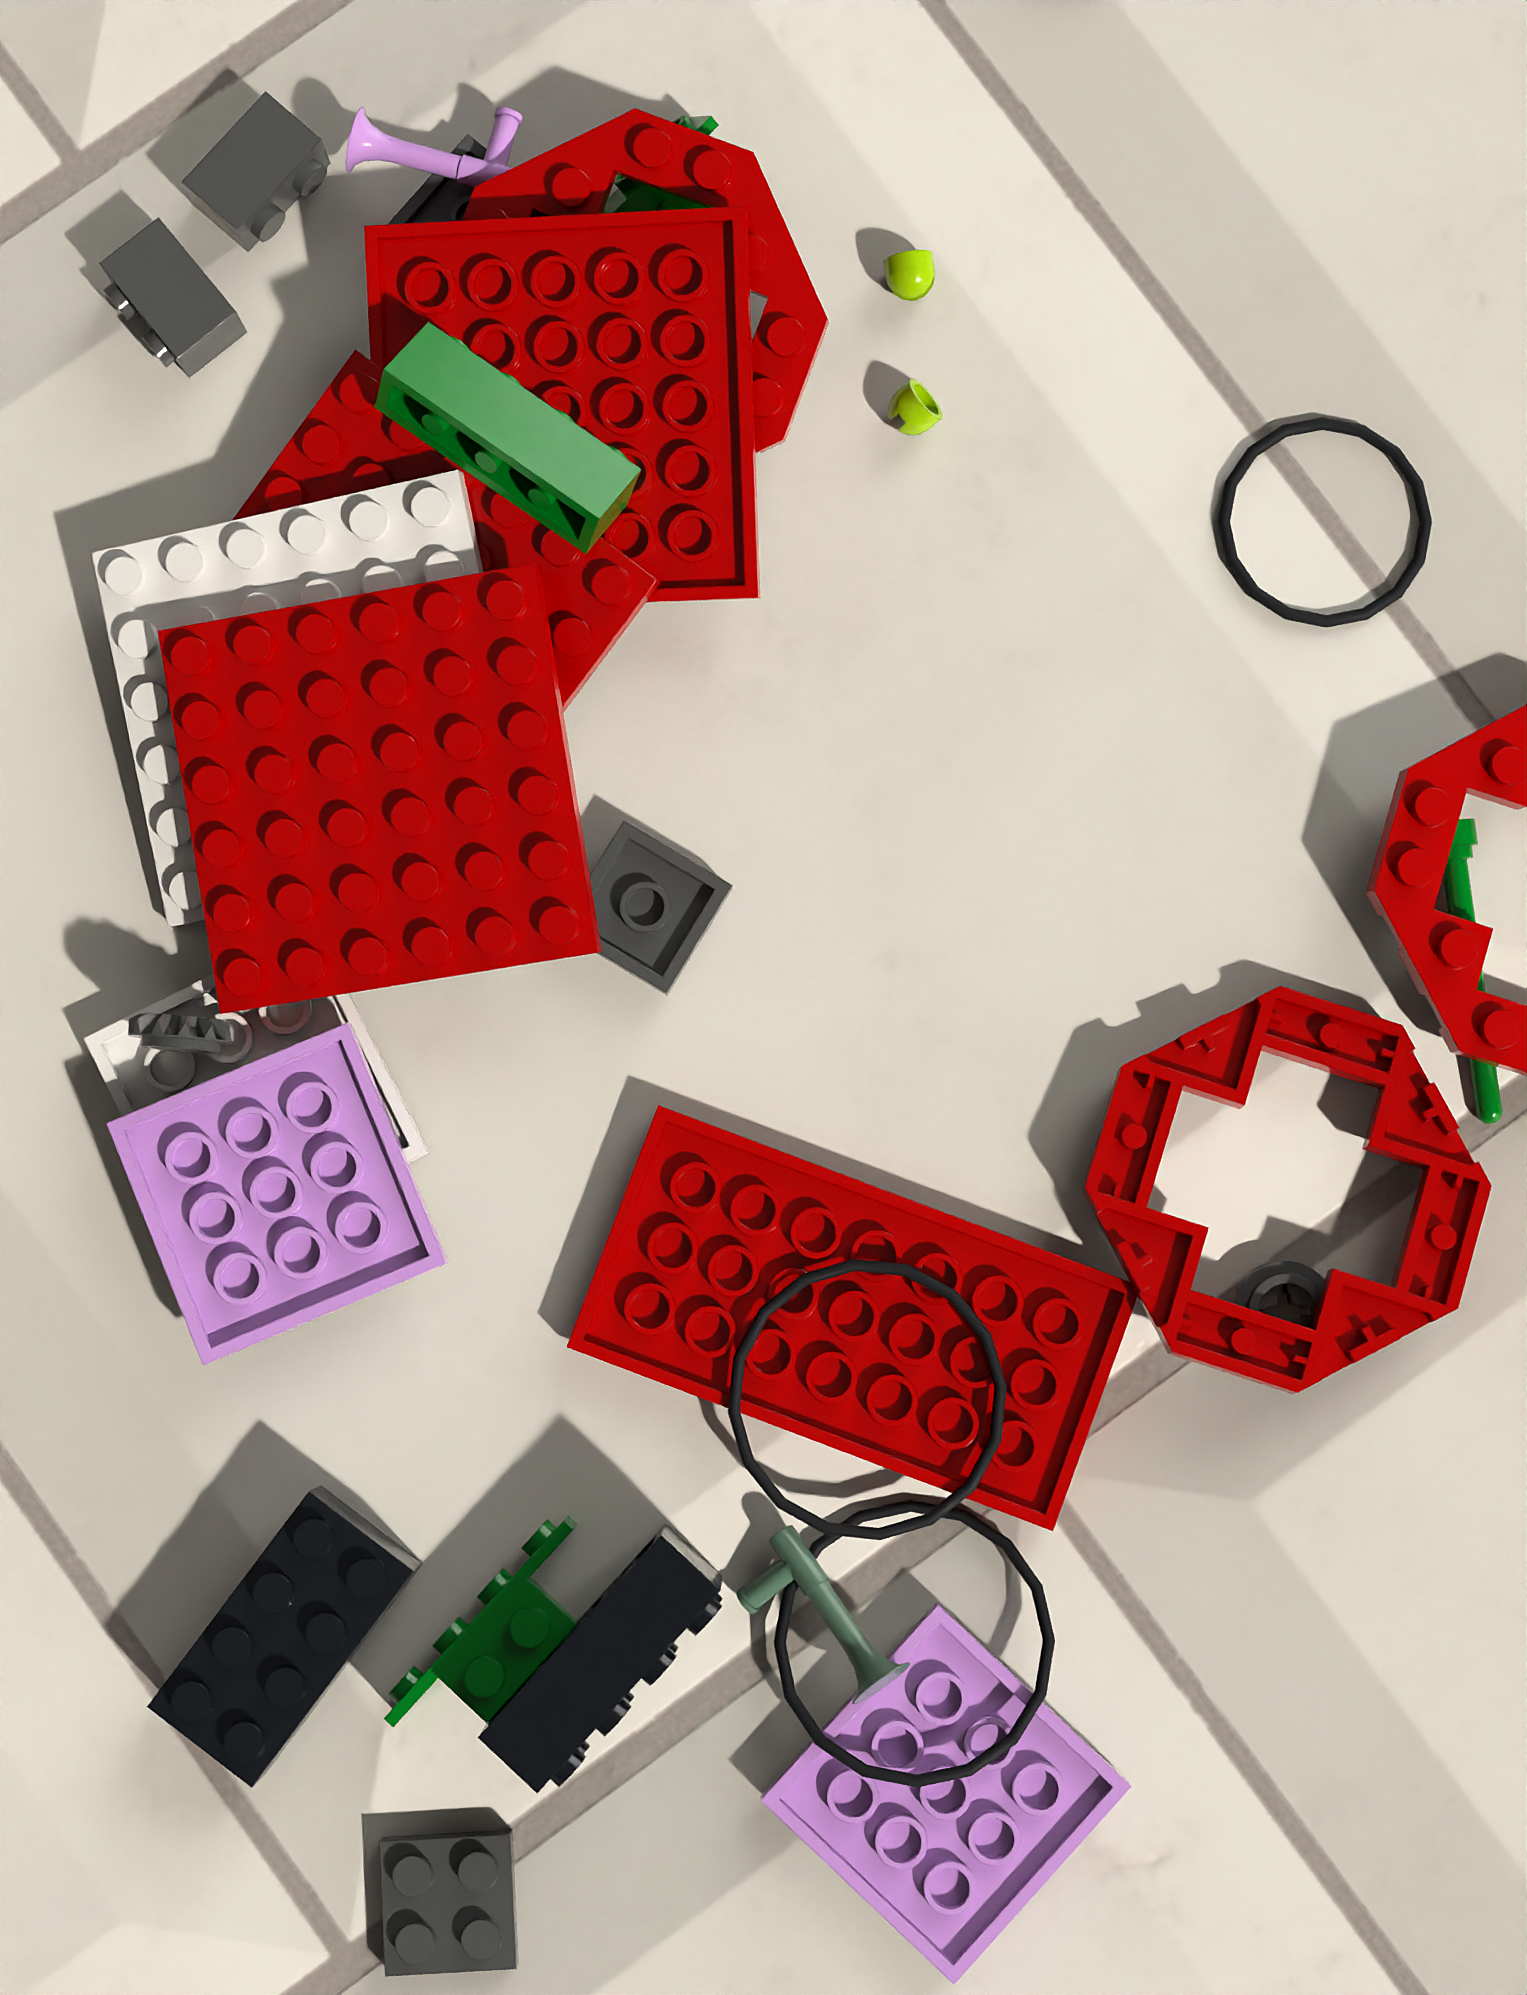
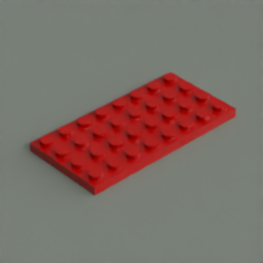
(864, 1355)

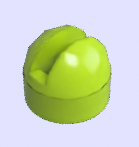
(910, 273)
(915, 407)

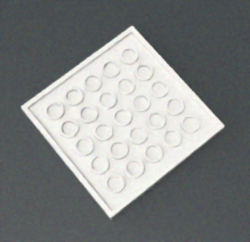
(252, 566)

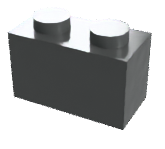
(258, 172)
(172, 297)

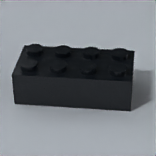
(284, 1635)
(592, 1670)

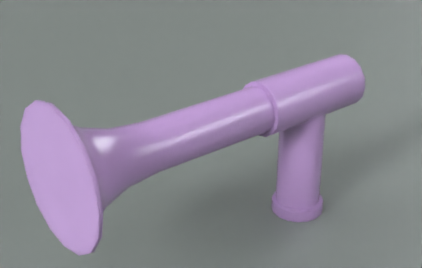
(372, 144)

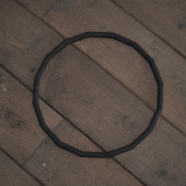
(743, 1442)
(988, 1755)

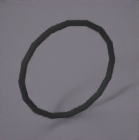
(1378, 442)

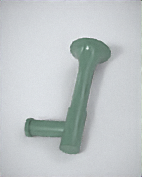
(799, 1564)

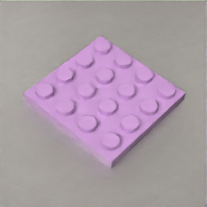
(277, 1193)
(957, 1854)

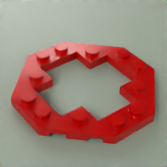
(712, 174)
(1437, 948)
(1405, 1125)

